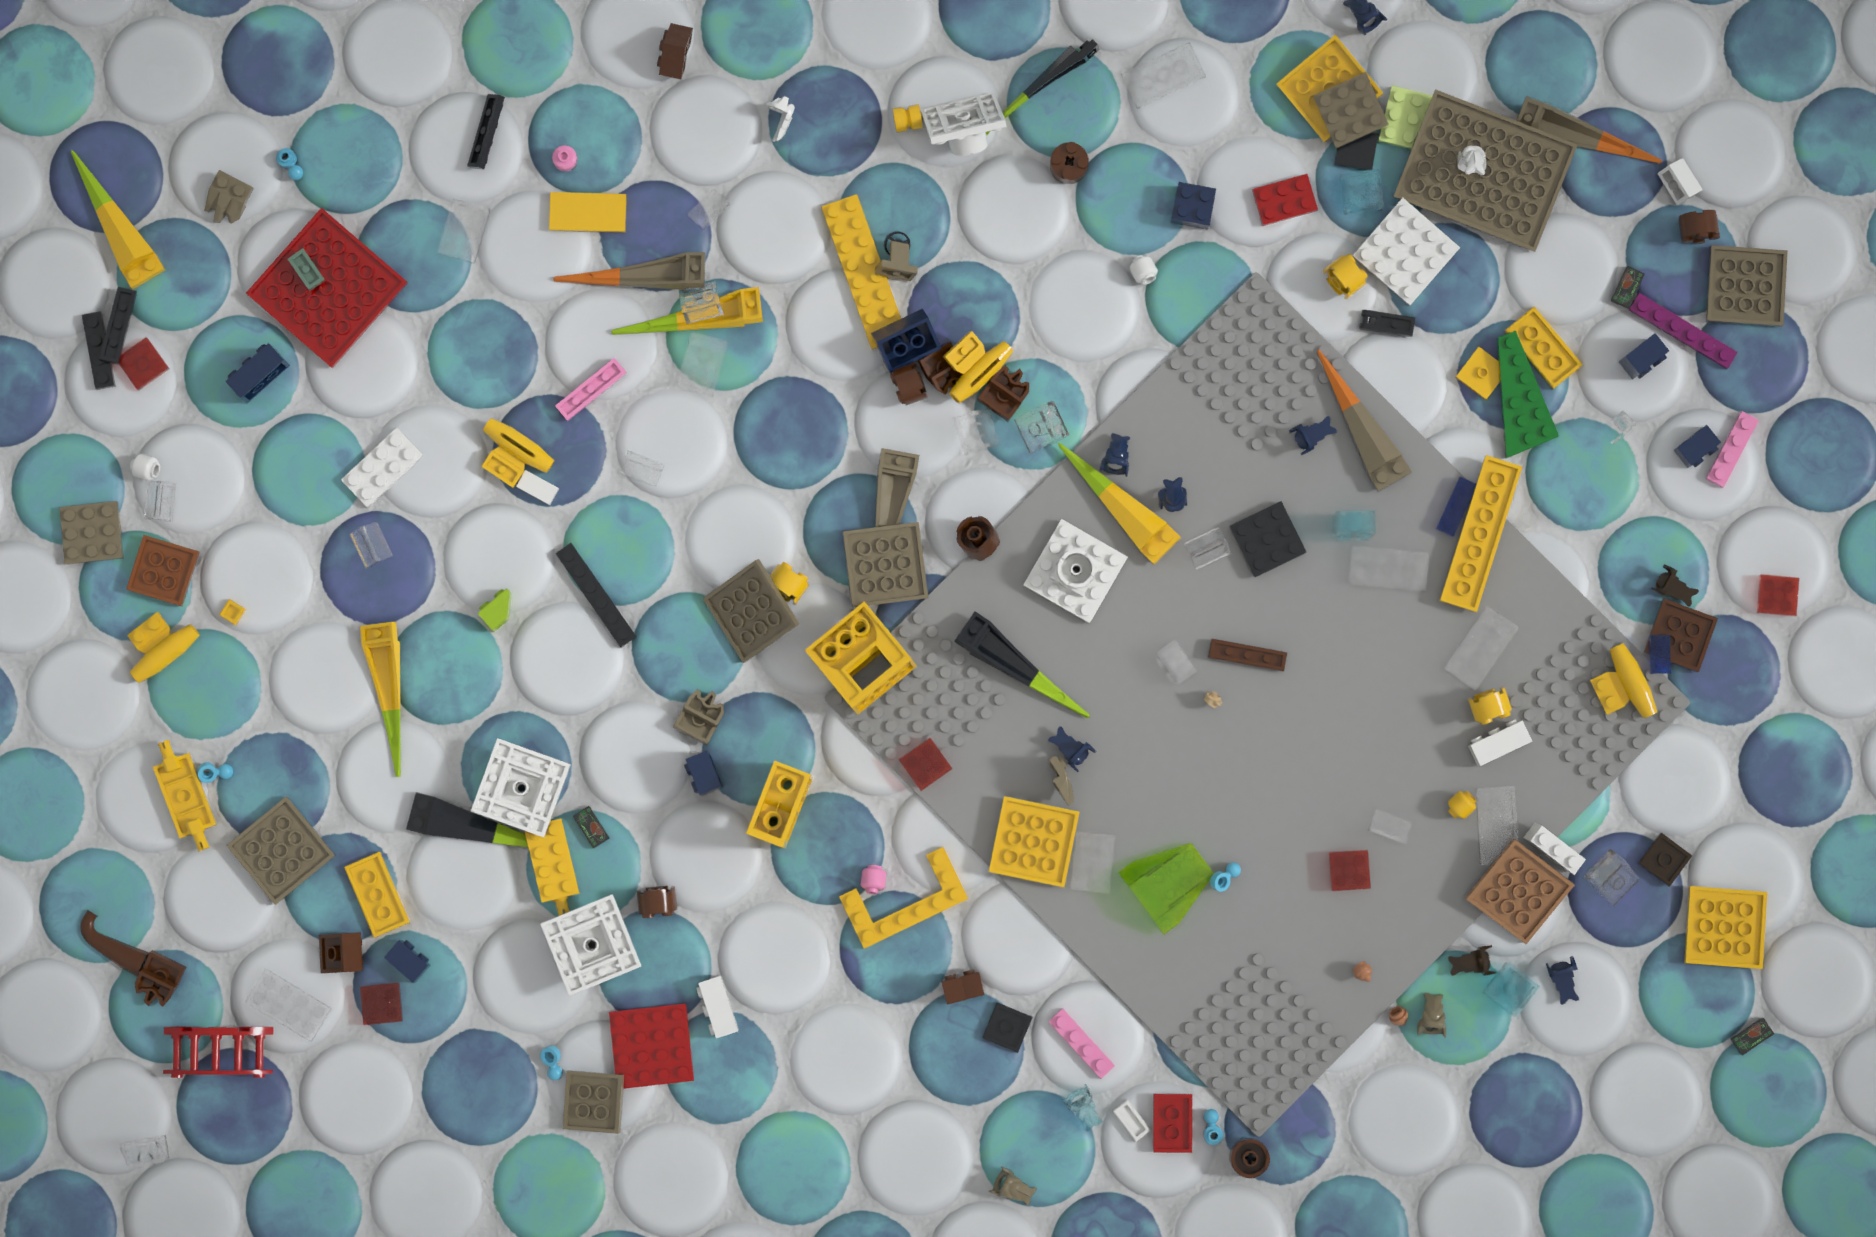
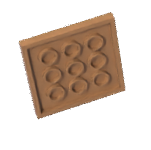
(1519, 891)

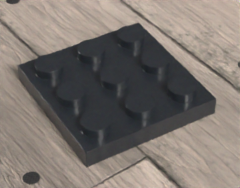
(1267, 539)

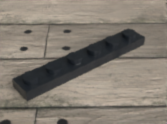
(596, 595)

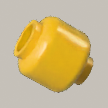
(1462, 805)

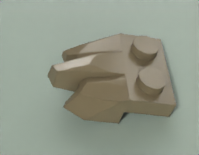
(227, 197)
(700, 717)
(1062, 782)

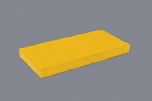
(587, 212)
(1544, 348)
(377, 894)

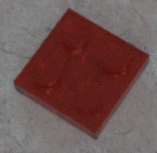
(143, 364)
(1778, 595)
(925, 764)
(1349, 870)
(381, 1003)

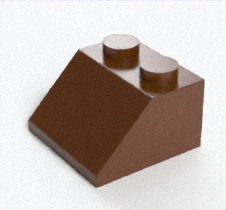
(340, 952)

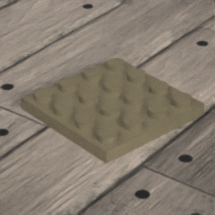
(1746, 286)
(885, 564)
(751, 611)
(281, 850)

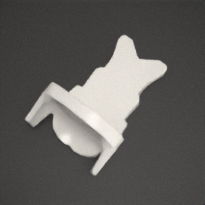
(781, 106)
(1473, 158)

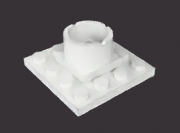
(964, 123)
(1081, 591)
(500, 791)
(570, 940)

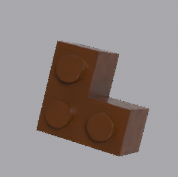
(674, 50)
(962, 987)

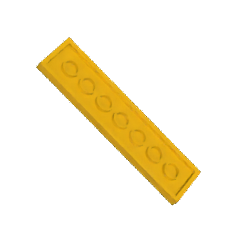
(858, 260)
(1480, 533)

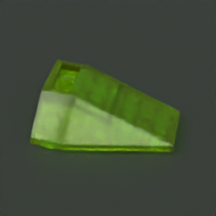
(1168, 883)

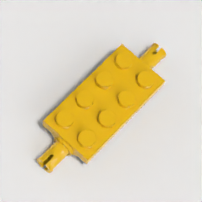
(184, 795)
(553, 865)

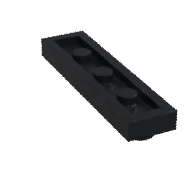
(486, 131)
(118, 325)
(95, 335)

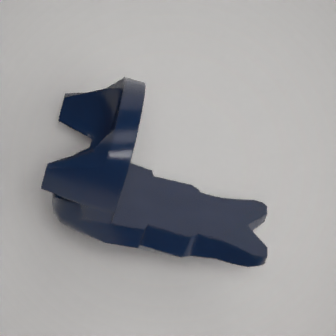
(1363, 13)
(1309, 435)
(1116, 454)
(1173, 496)
(1074, 750)
(1562, 975)

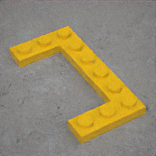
(950, 895)

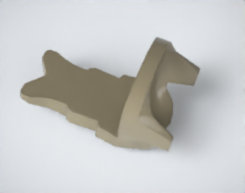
(1432, 1016)
(1013, 1187)

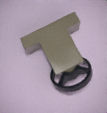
(898, 266)

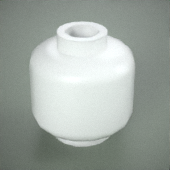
(1143, 269)
(145, 467)

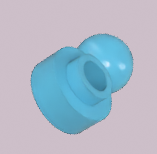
(295, 172)
(224, 771)
(1232, 870)
(554, 1071)
(1211, 1117)

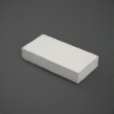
(537, 487)
(1131, 1120)

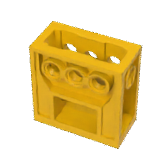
(857, 654)
(779, 803)

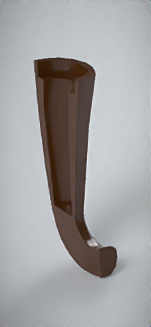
(120, 953)

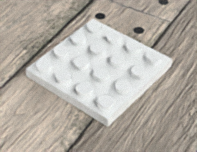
(1406, 251)

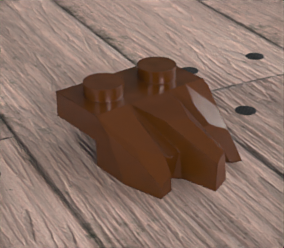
(938, 370)
(1004, 393)
(159, 978)

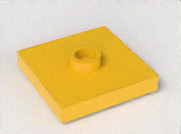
(1480, 373)

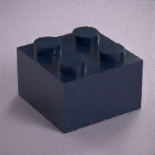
(1193, 205)
(1648, 353)
(703, 773)

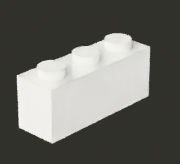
(1499, 742)
(1554, 848)
(717, 1007)

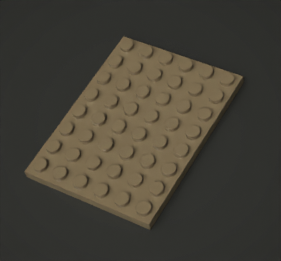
(1519, 179)

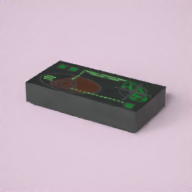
(1627, 287)
(591, 827)
(1752, 1036)

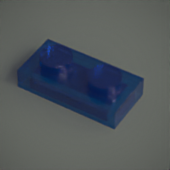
(1659, 654)

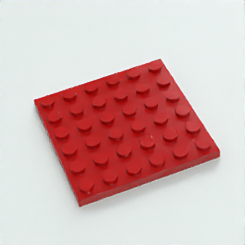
(342, 306)

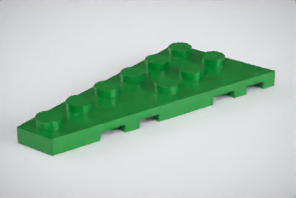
(1523, 405)

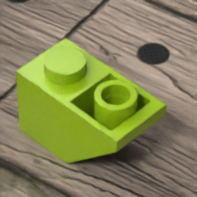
(497, 611)

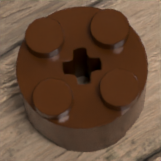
(1071, 152)
(1699, 226)
(909, 384)
(977, 537)
(657, 900)
(1258, 1151)

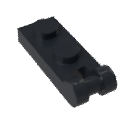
(1387, 323)

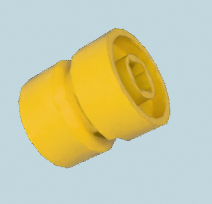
(907, 118)

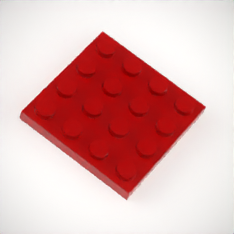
(652, 1045)

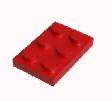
(1284, 200)
(1172, 1123)

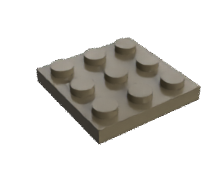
(1351, 110)
(91, 532)
(593, 1101)

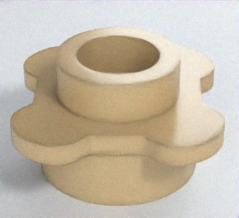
(1213, 699)

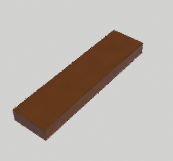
(1247, 655)

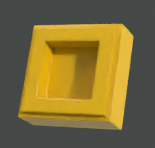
(232, 612)

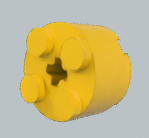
(1345, 276)
(789, 583)
(1490, 705)

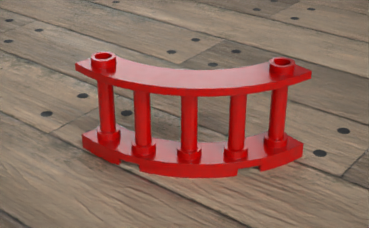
(216, 1034)

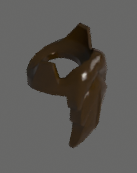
(1670, 585)
(1476, 961)

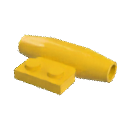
(974, 364)
(513, 453)
(159, 645)
(1625, 684)

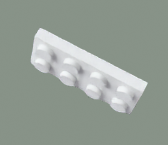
(382, 467)

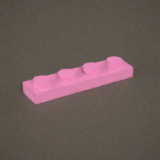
(591, 389)
(1732, 449)
(1081, 1043)

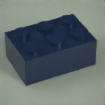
(906, 340)
(257, 372)

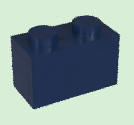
(1697, 446)
(407, 960)

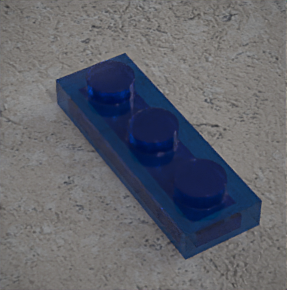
(1456, 506)

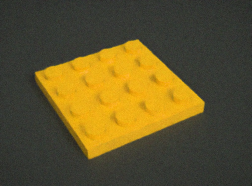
(1320, 71)
(1034, 841)
(1725, 927)

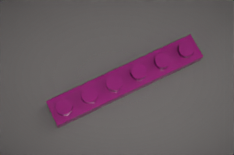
(1683, 331)

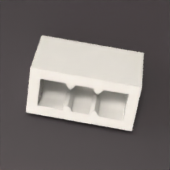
(1679, 181)

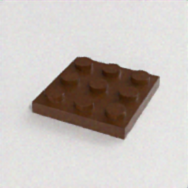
(1688, 631)

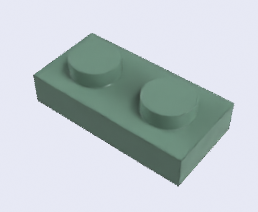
(306, 269)

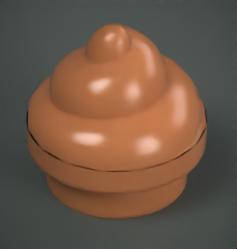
(1362, 971)
(1398, 1016)

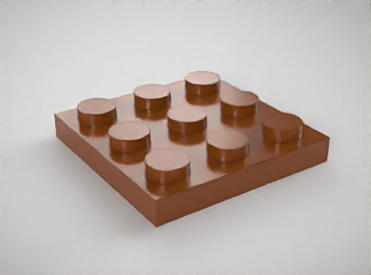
(162, 570)

